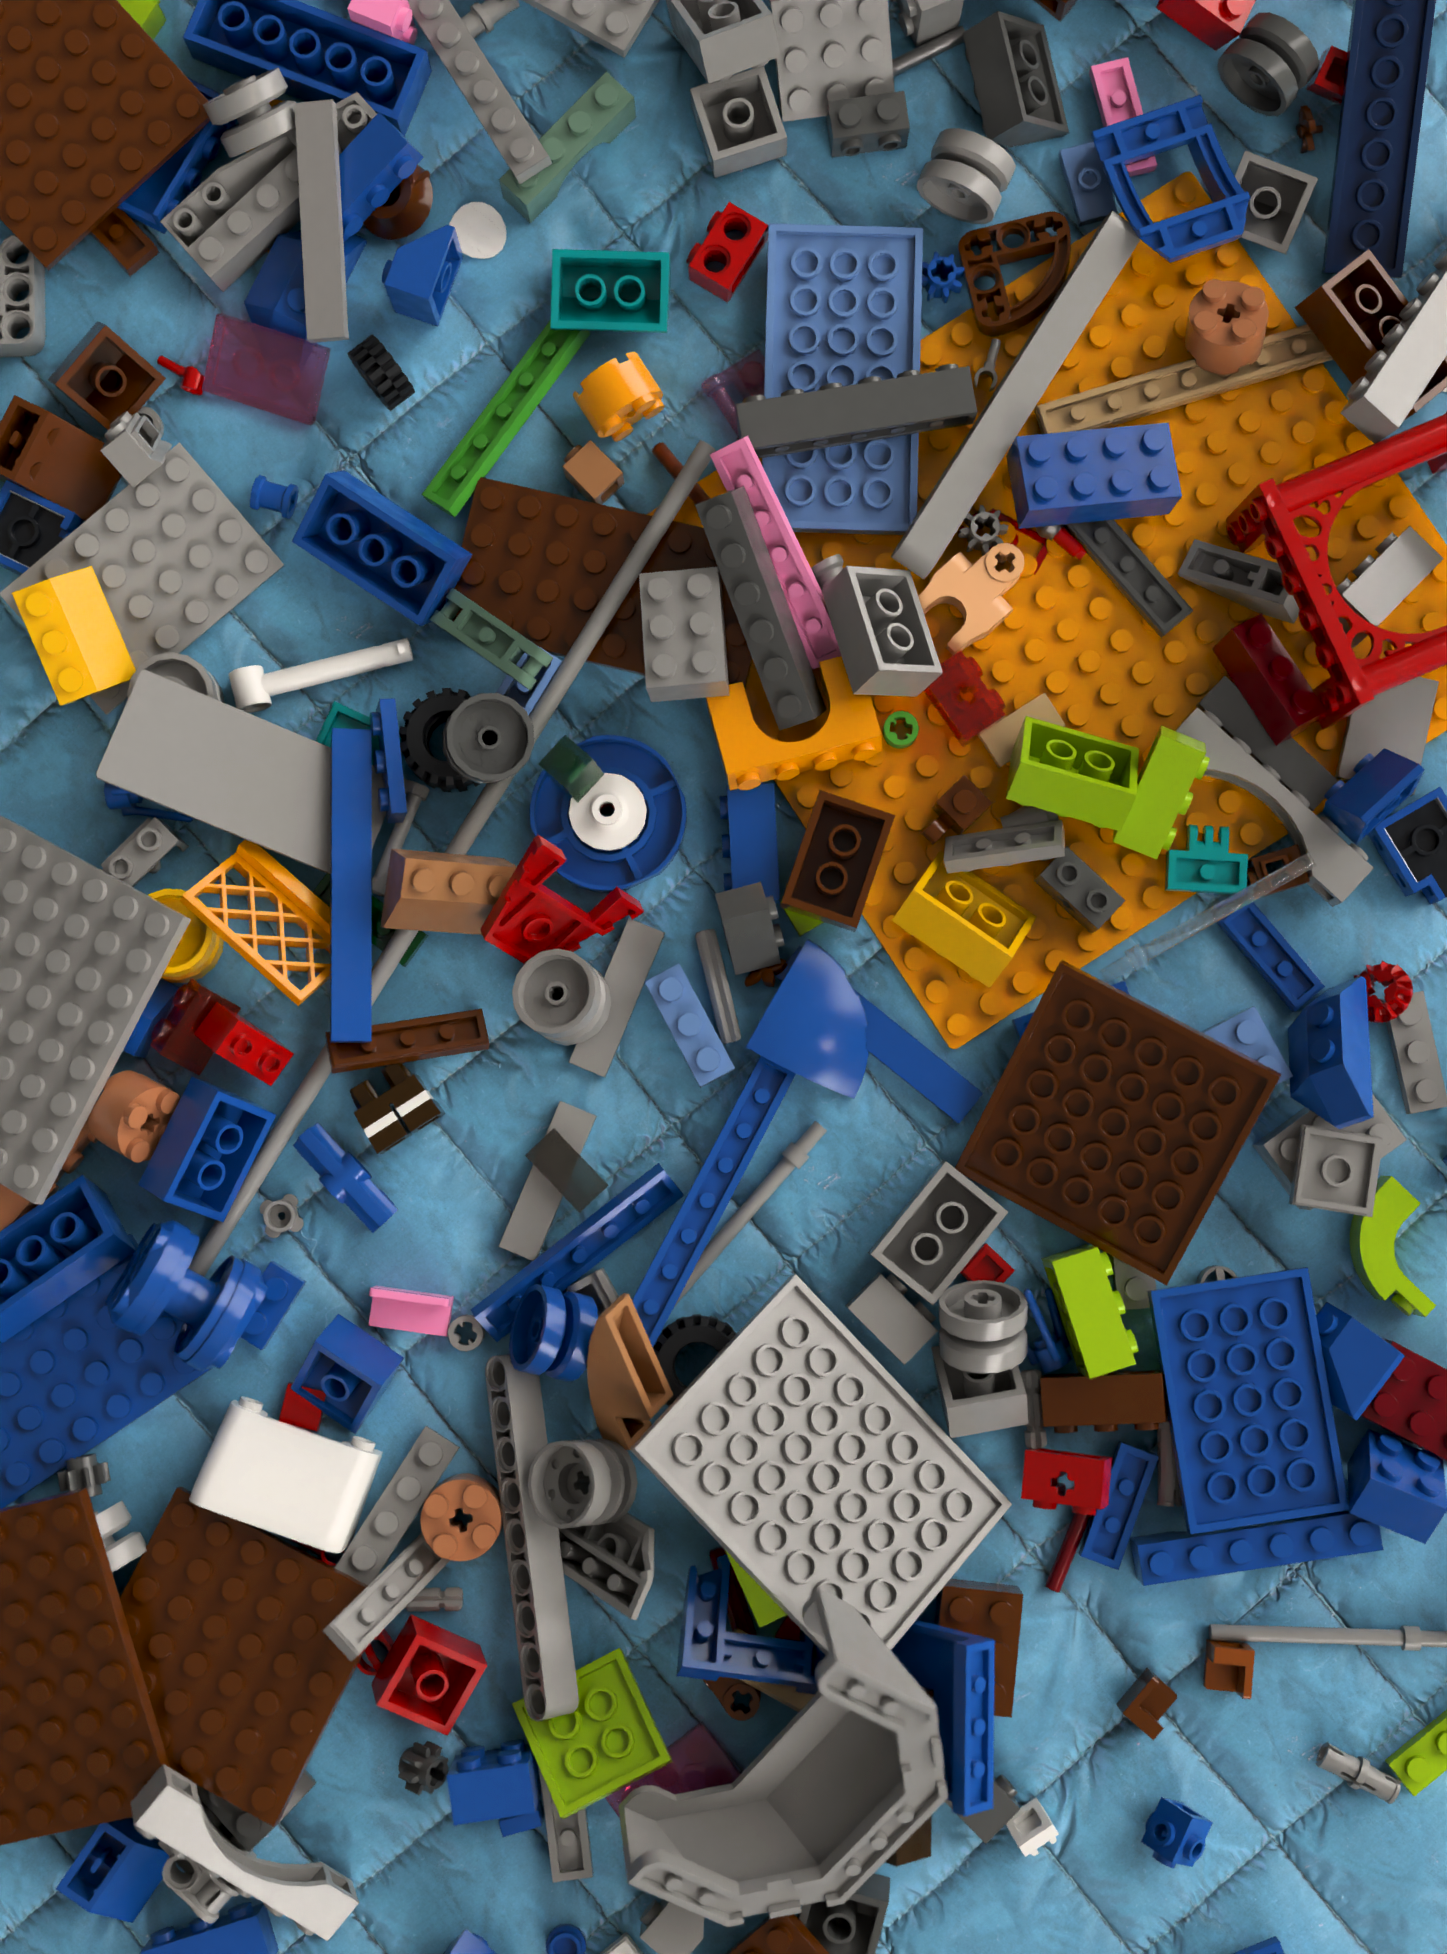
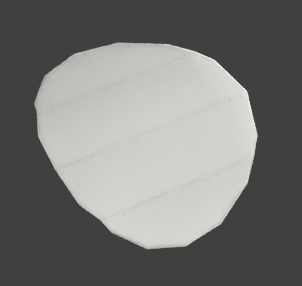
(479, 230)

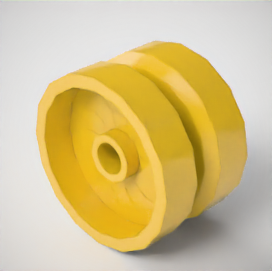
(198, 947)

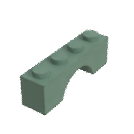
(591, 121)

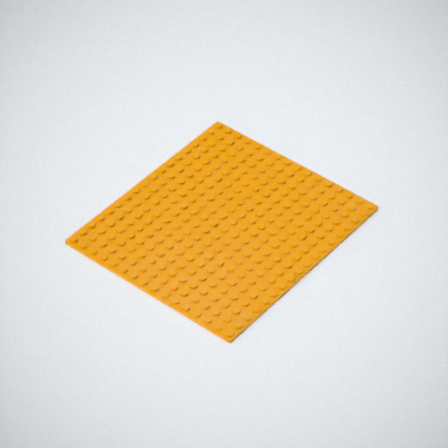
(1084, 638)

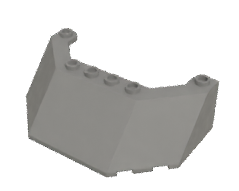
(814, 1805)

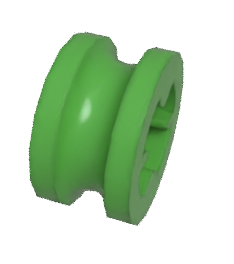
(909, 722)

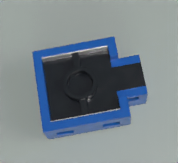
(30, 527)
(1416, 846)

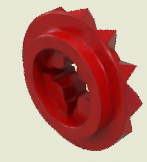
(1397, 995)

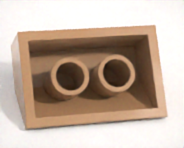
(442, 890)

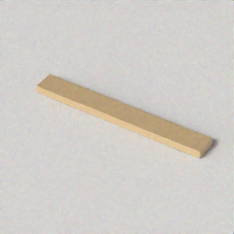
(1177, 385)

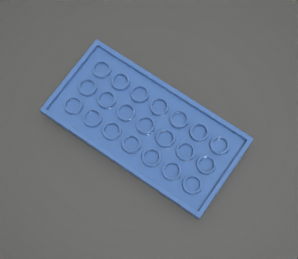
(840, 312)

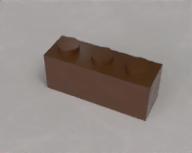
(1103, 1401)

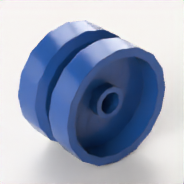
(552, 1332)

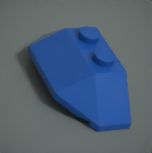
(278, 290)
(1333, 1055)

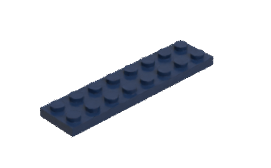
(1378, 132)

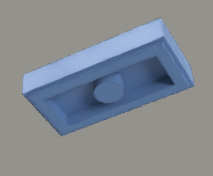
(1086, 183)

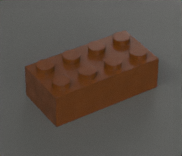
(1355, 314)

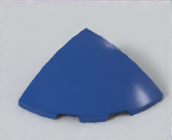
(816, 1024)

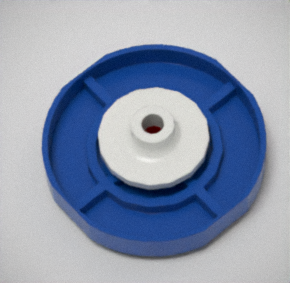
(631, 842)

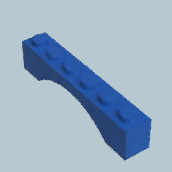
(1186, 1556)

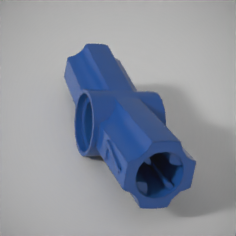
(345, 1177)

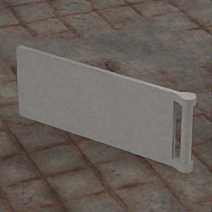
(236, 773)

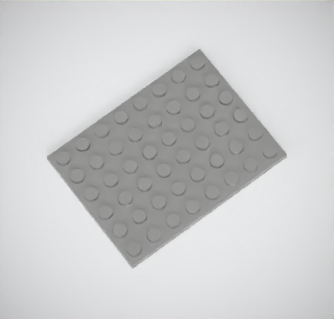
(72, 987)
(821, 1469)

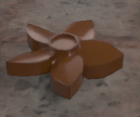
(1306, 128)
(766, 974)

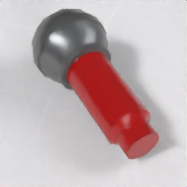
(1063, 539)

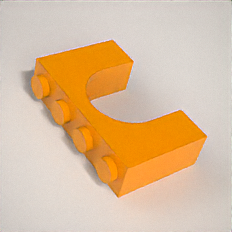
(755, 758)

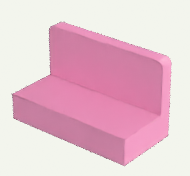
(410, 1310)

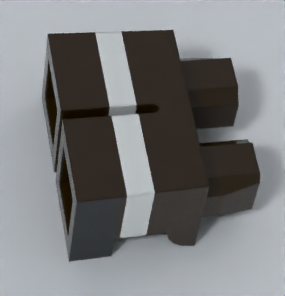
(380, 1118)

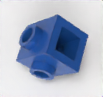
(1176, 1833)

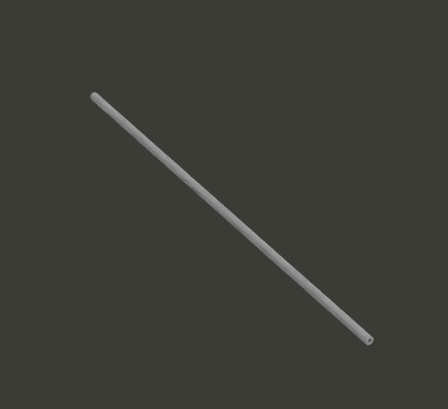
(464, 838)

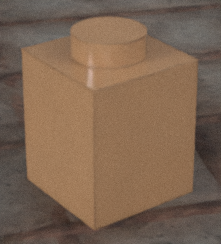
(592, 473)

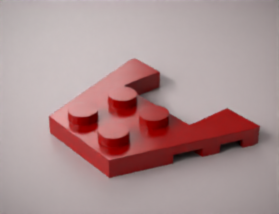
(536, 919)

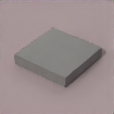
(1336, 1170)

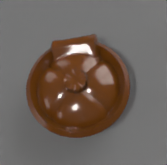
(405, 208)

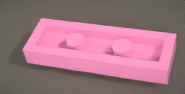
(1119, 101)

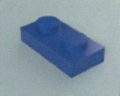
(280, 1295)

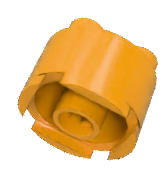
(619, 397)

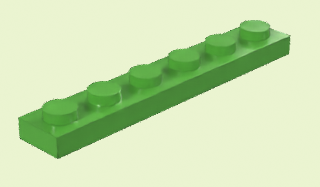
(503, 418)

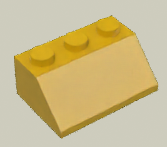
(75, 635)
(965, 920)

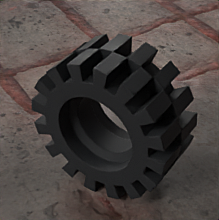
(381, 372)

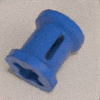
(274, 496)

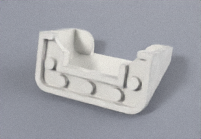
(286, 1478)

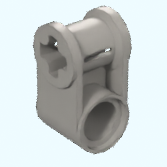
(198, 1888)

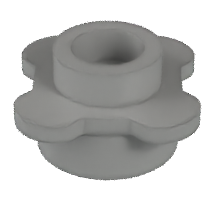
(271, 1210)

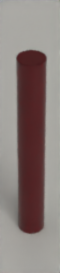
(1067, 1552)

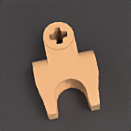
(975, 592)

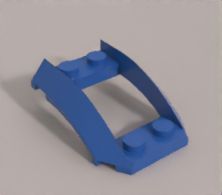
(1160, 132)

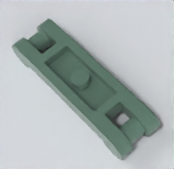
(491, 638)

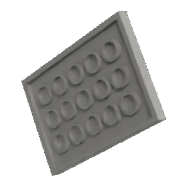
(166, 559)

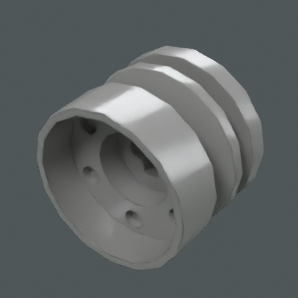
(582, 1483)

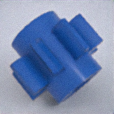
(947, 270)

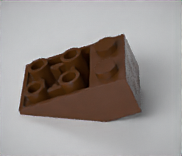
(54, 459)

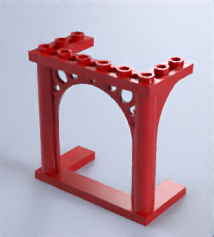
(1269, 517)

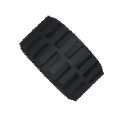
(417, 733)
(684, 1332)

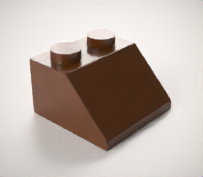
(106, 376)

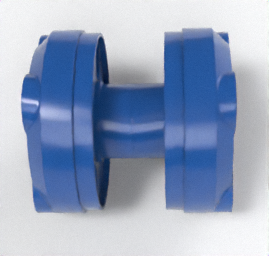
(212, 1309)

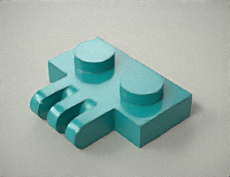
(1206, 864)

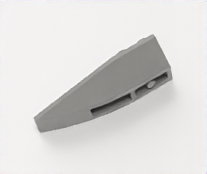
(251, 201)

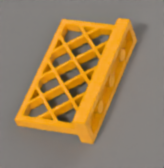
(300, 905)

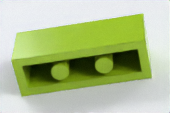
(1162, 792)

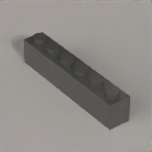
(858, 411)
(761, 608)

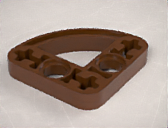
(988, 265)

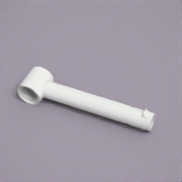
(254, 688)

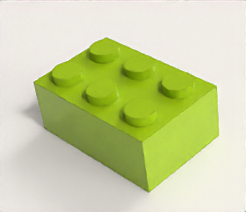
(1073, 774)
(1090, 1310)

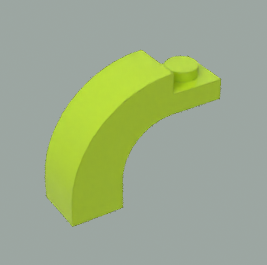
(1373, 1249)

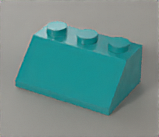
(610, 290)

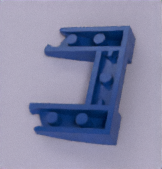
(712, 1652)

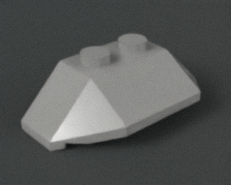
(612, 1561)

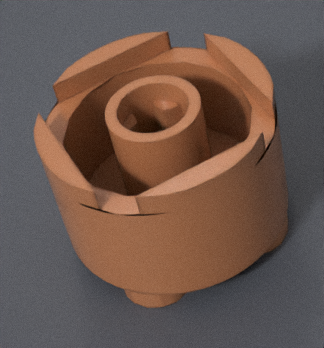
(1226, 326)
(132, 1114)
(449, 1536)

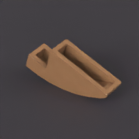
(624, 1375)

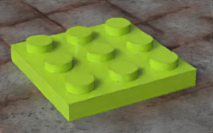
(601, 1743)

